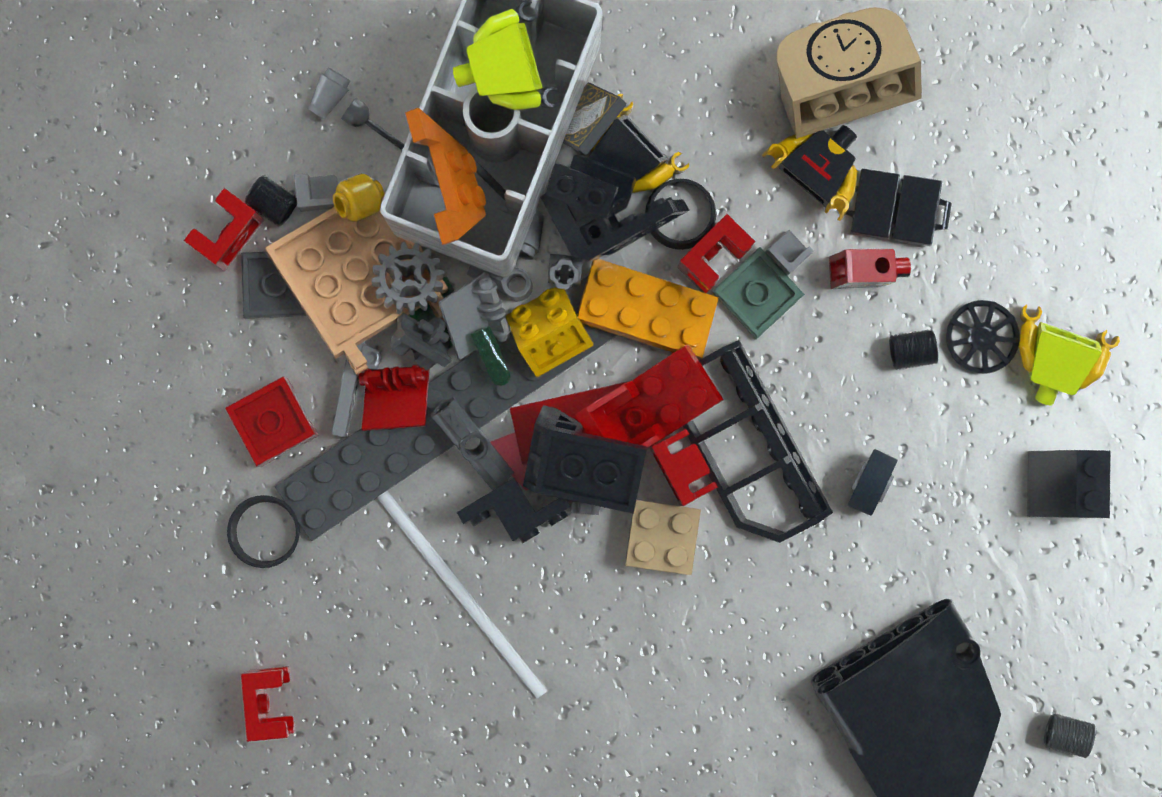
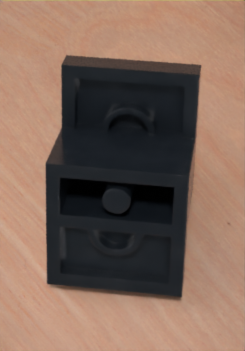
(514, 511)

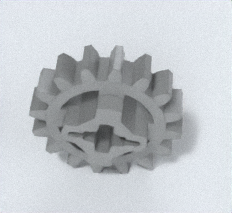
(400, 289)

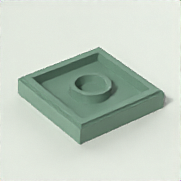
(758, 293)

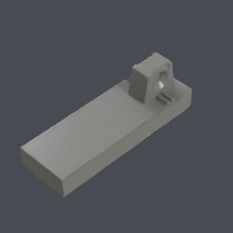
(348, 390)

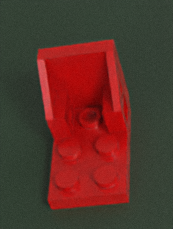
(653, 402)

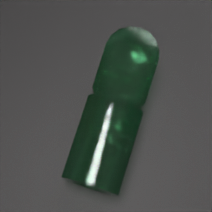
(491, 355)

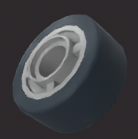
(872, 482)

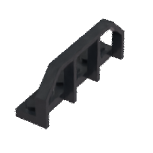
(780, 447)

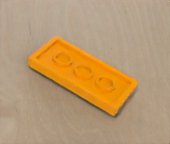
(646, 308)

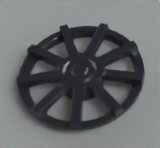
(983, 336)

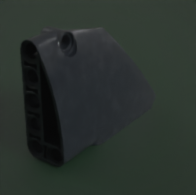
(915, 707)

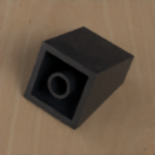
(1069, 484)

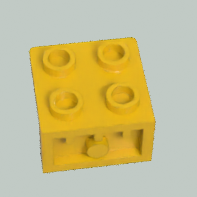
(548, 331)

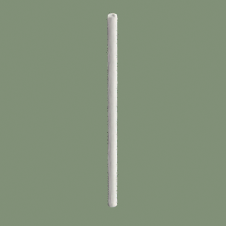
(462, 594)

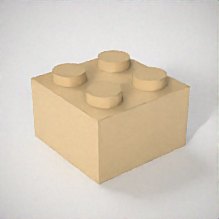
(663, 537)

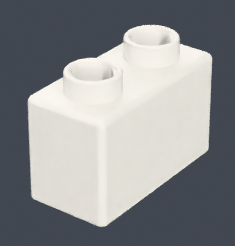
(508, 143)

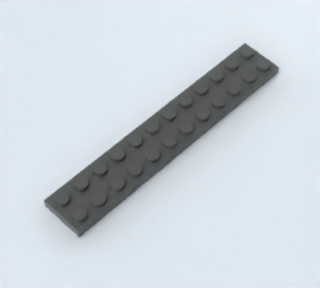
(380, 459)

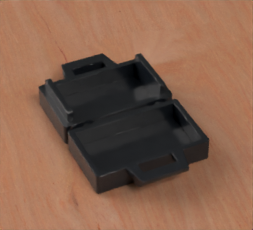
(911, 211)

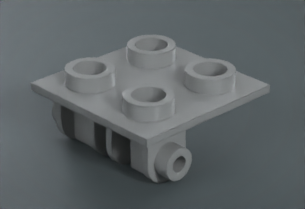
(471, 309)

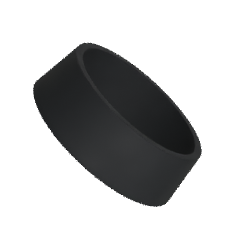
(686, 244)
(232, 531)

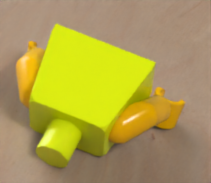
(1061, 358)

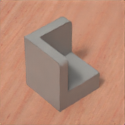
(315, 192)
(788, 252)

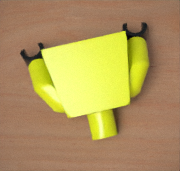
(504, 63)

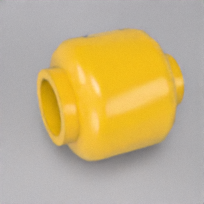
(358, 197)

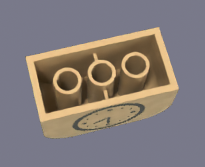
(847, 69)

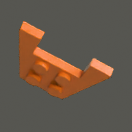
(455, 175)

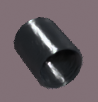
(271, 200)
(913, 349)

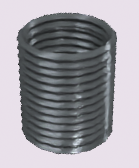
(1069, 735)

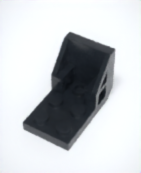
(582, 229)
(582, 465)

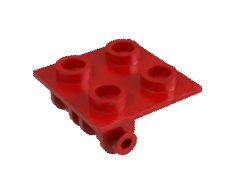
(394, 397)

